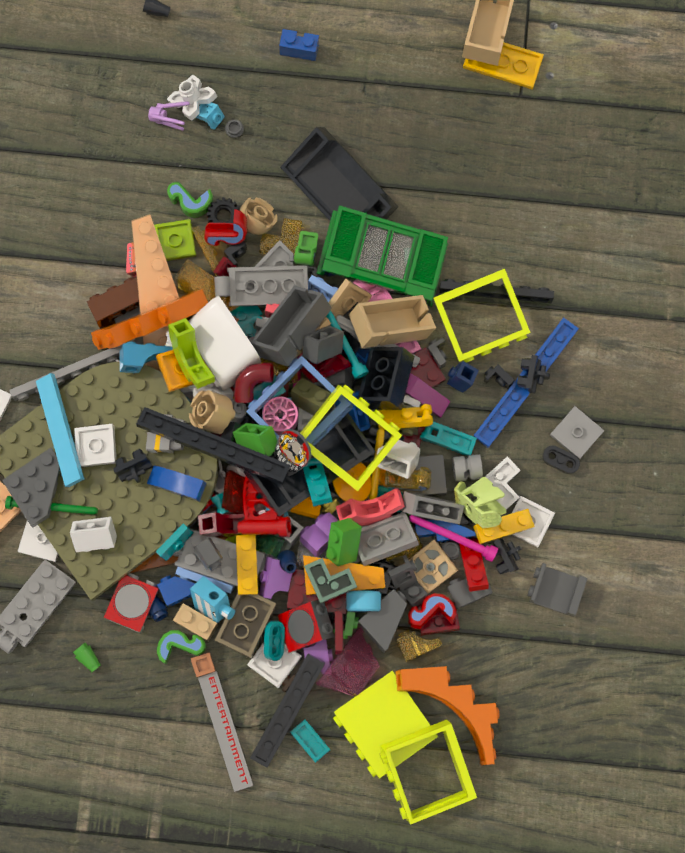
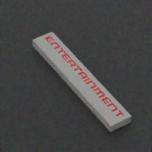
(225, 731)

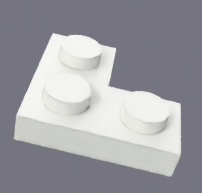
(500, 477)

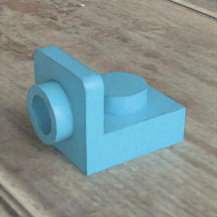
(211, 114)

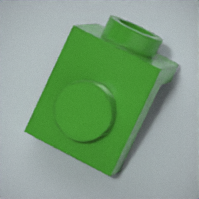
(351, 622)

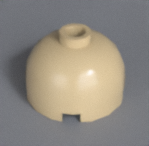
(259, 216)

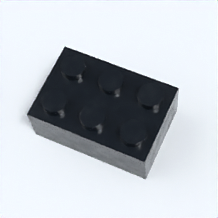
(387, 377)

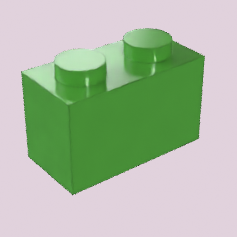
(256, 437)
(343, 542)

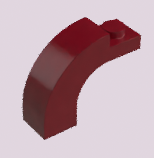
(221, 524)

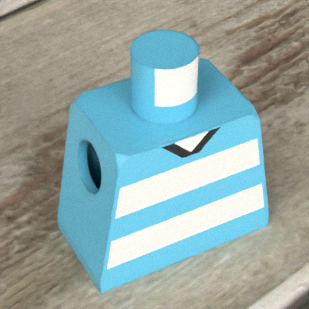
(211, 600)

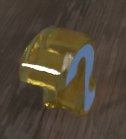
(418, 481)

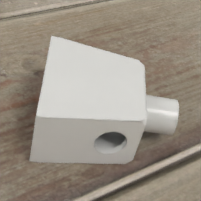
(401, 459)

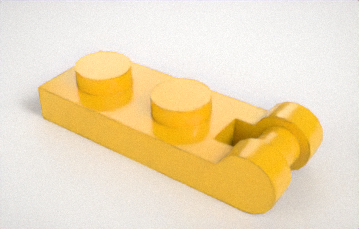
(408, 416)

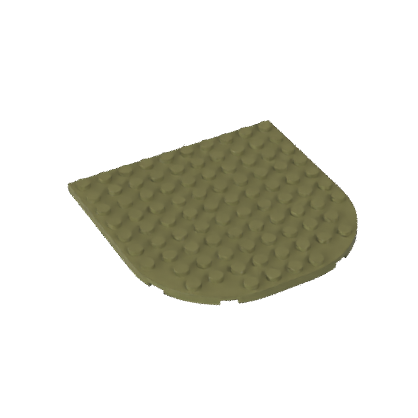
(139, 511)

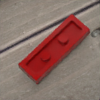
(474, 568)

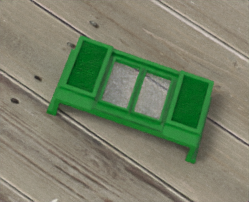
(383, 253)

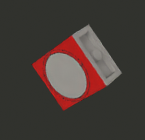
(131, 602)

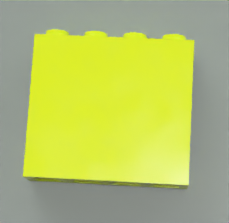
(380, 717)

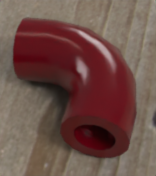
(249, 378)

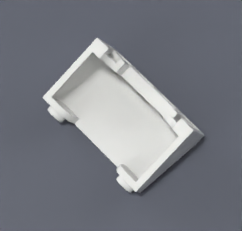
(222, 343)

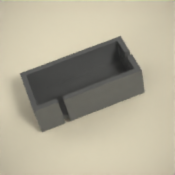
(292, 320)

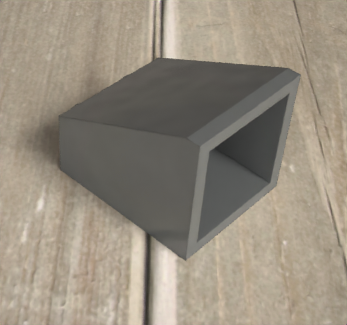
(382, 624)

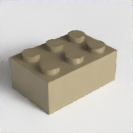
(247, 625)

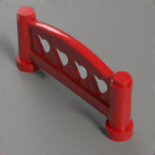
(264, 524)

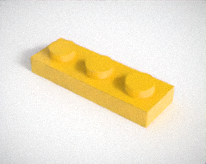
(509, 525)
(246, 565)

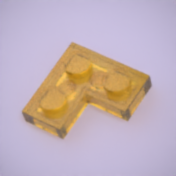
(289, 236)

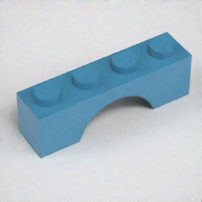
(135, 355)

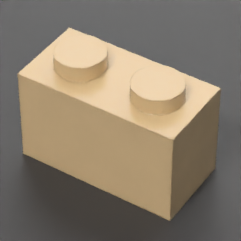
(195, 622)

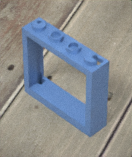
(326, 425)

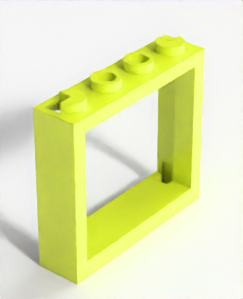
(502, 342)
(376, 416)
(443, 804)

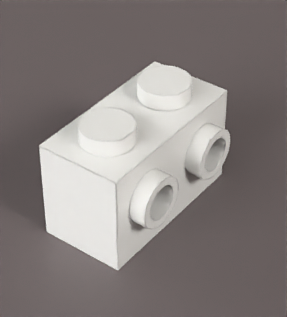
(93, 534)

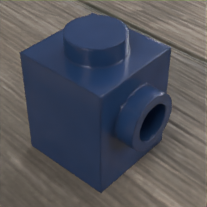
(462, 376)

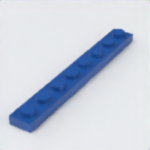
(515, 395)

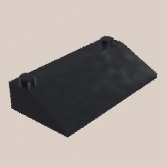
(335, 178)
(342, 445)

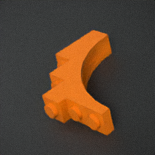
(150, 321)
(460, 699)

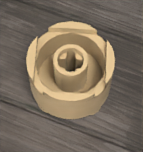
(211, 411)

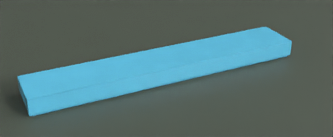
(59, 430)

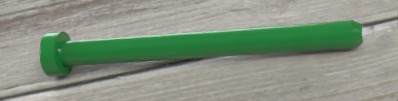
(10, 503)

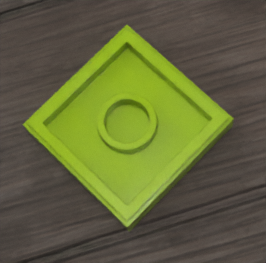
(176, 239)

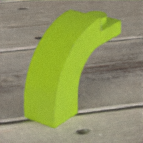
(187, 354)

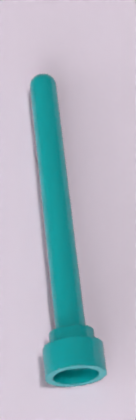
(359, 369)

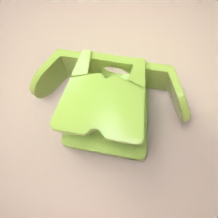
(485, 509)

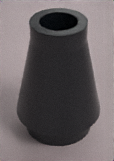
(156, 8)

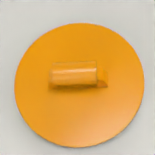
(346, 491)

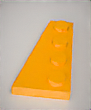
(365, 576)

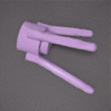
(159, 115)

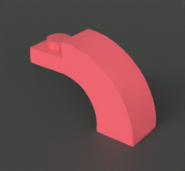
(372, 510)

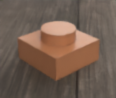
(203, 665)

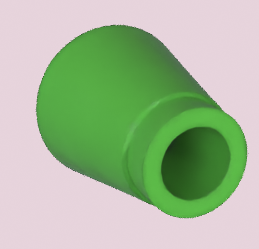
(87, 657)

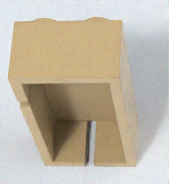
(487, 30)
(392, 321)

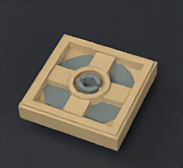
(432, 566)

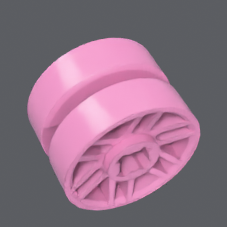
(281, 406)

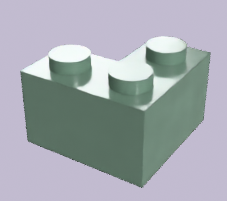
(329, 586)

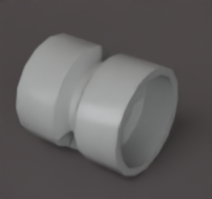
(467, 468)

